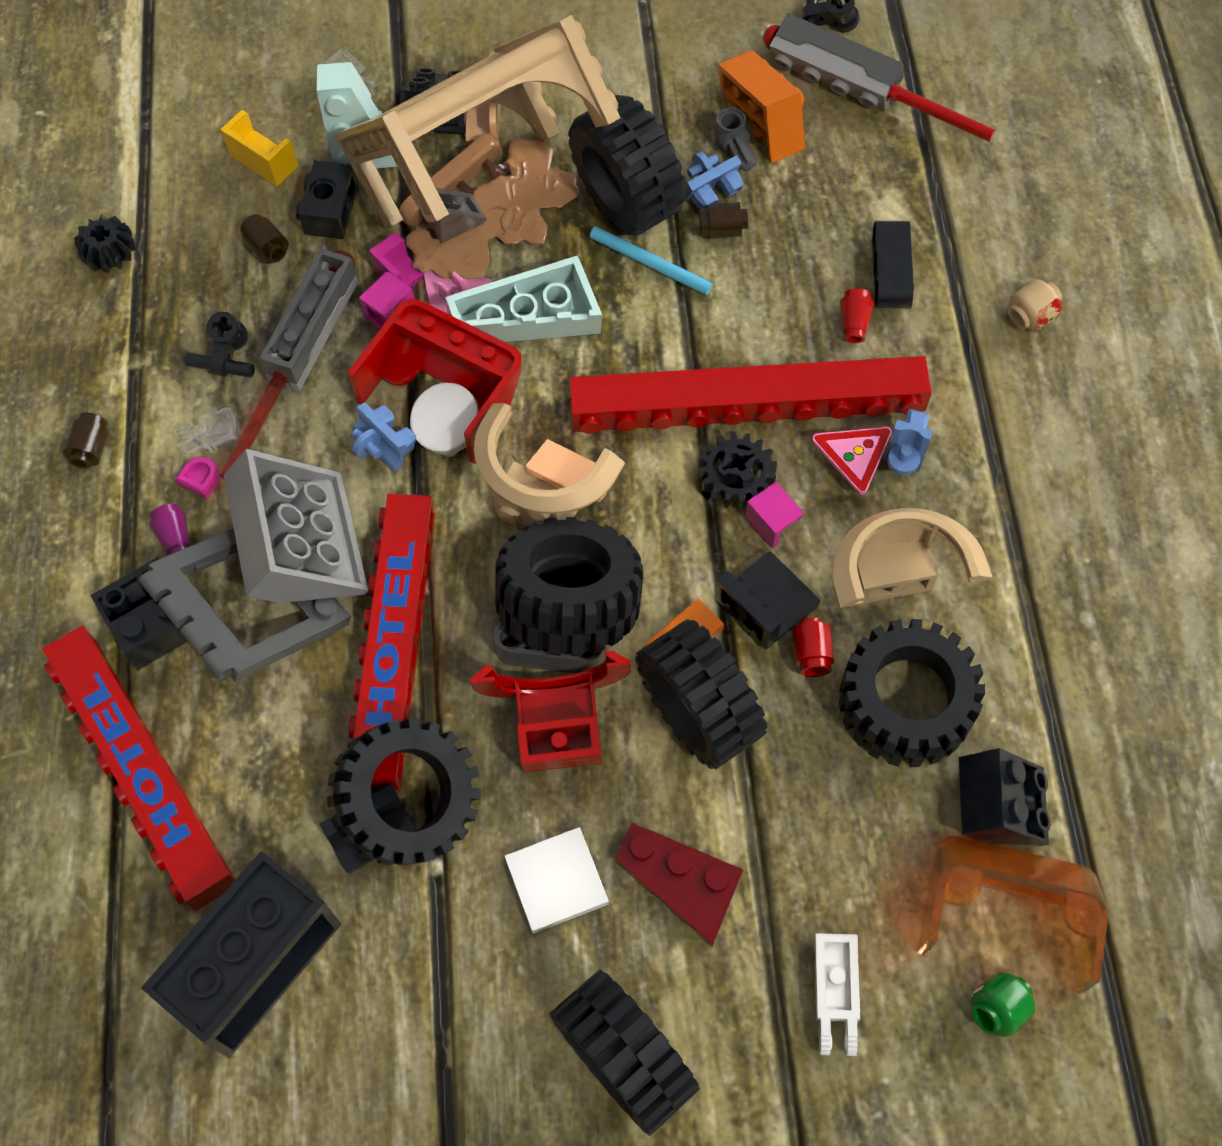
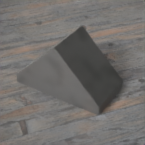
(462, 217)

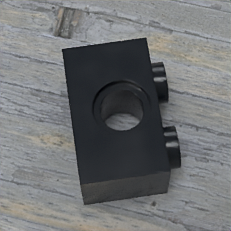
(327, 199)

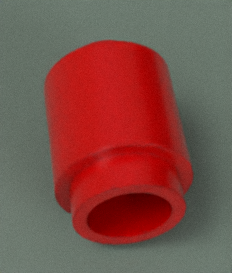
(813, 647)

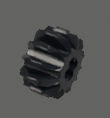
(104, 243)

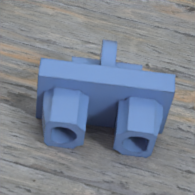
(725, 174)
(376, 437)
(909, 443)

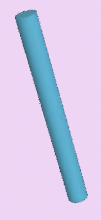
(651, 260)

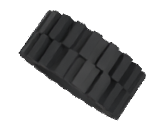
(701, 693)
(897, 734)
(354, 802)
(625, 1051)

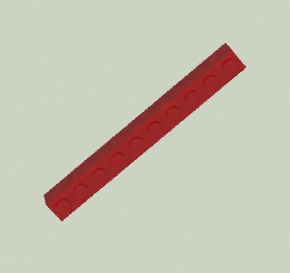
(749, 394)

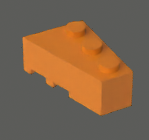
(767, 102)

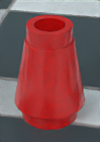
(856, 314)

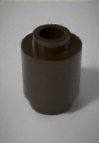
(723, 220)
(264, 239)
(86, 440)

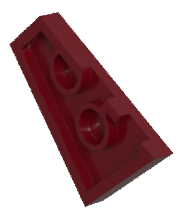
(683, 878)

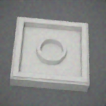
(556, 880)

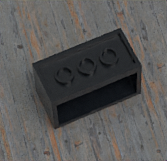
(242, 955)

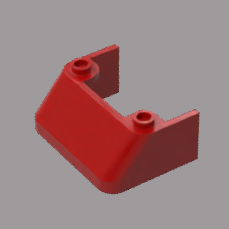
(446, 348)

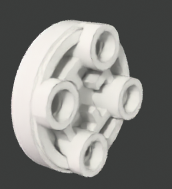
(442, 417)

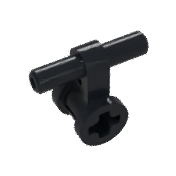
(831, 13)
(224, 345)

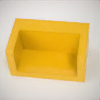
(257, 152)

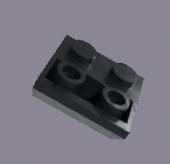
(137, 619)
(1003, 799)

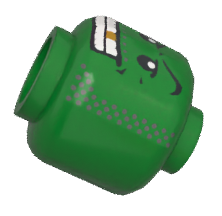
(1002, 1004)

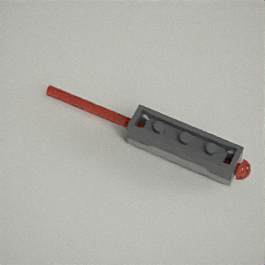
(301, 335)

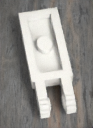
(837, 988)

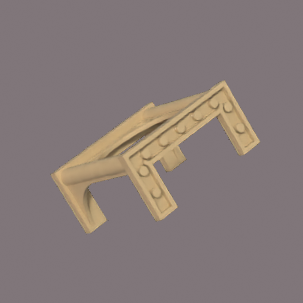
(508, 78)

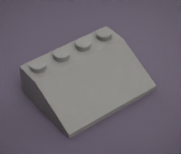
(292, 530)

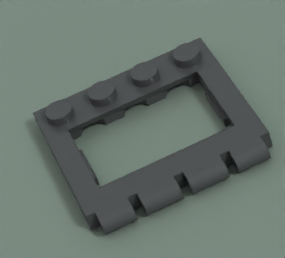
(207, 631)

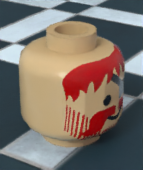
(1035, 305)

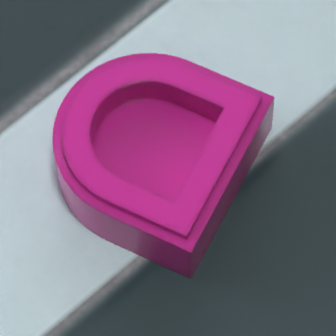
(199, 476)

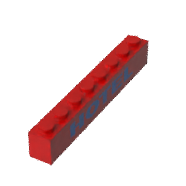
(394, 623)
(139, 768)

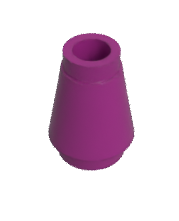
(170, 527)

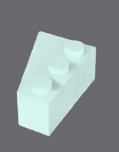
(343, 104)

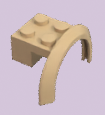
(526, 498)
(893, 557)

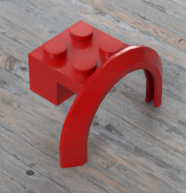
(556, 712)

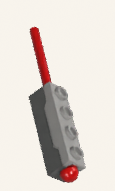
(853, 70)

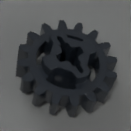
(737, 469)

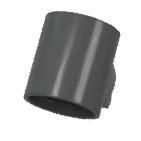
(733, 136)

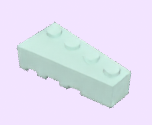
(532, 304)

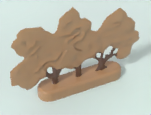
(507, 201)

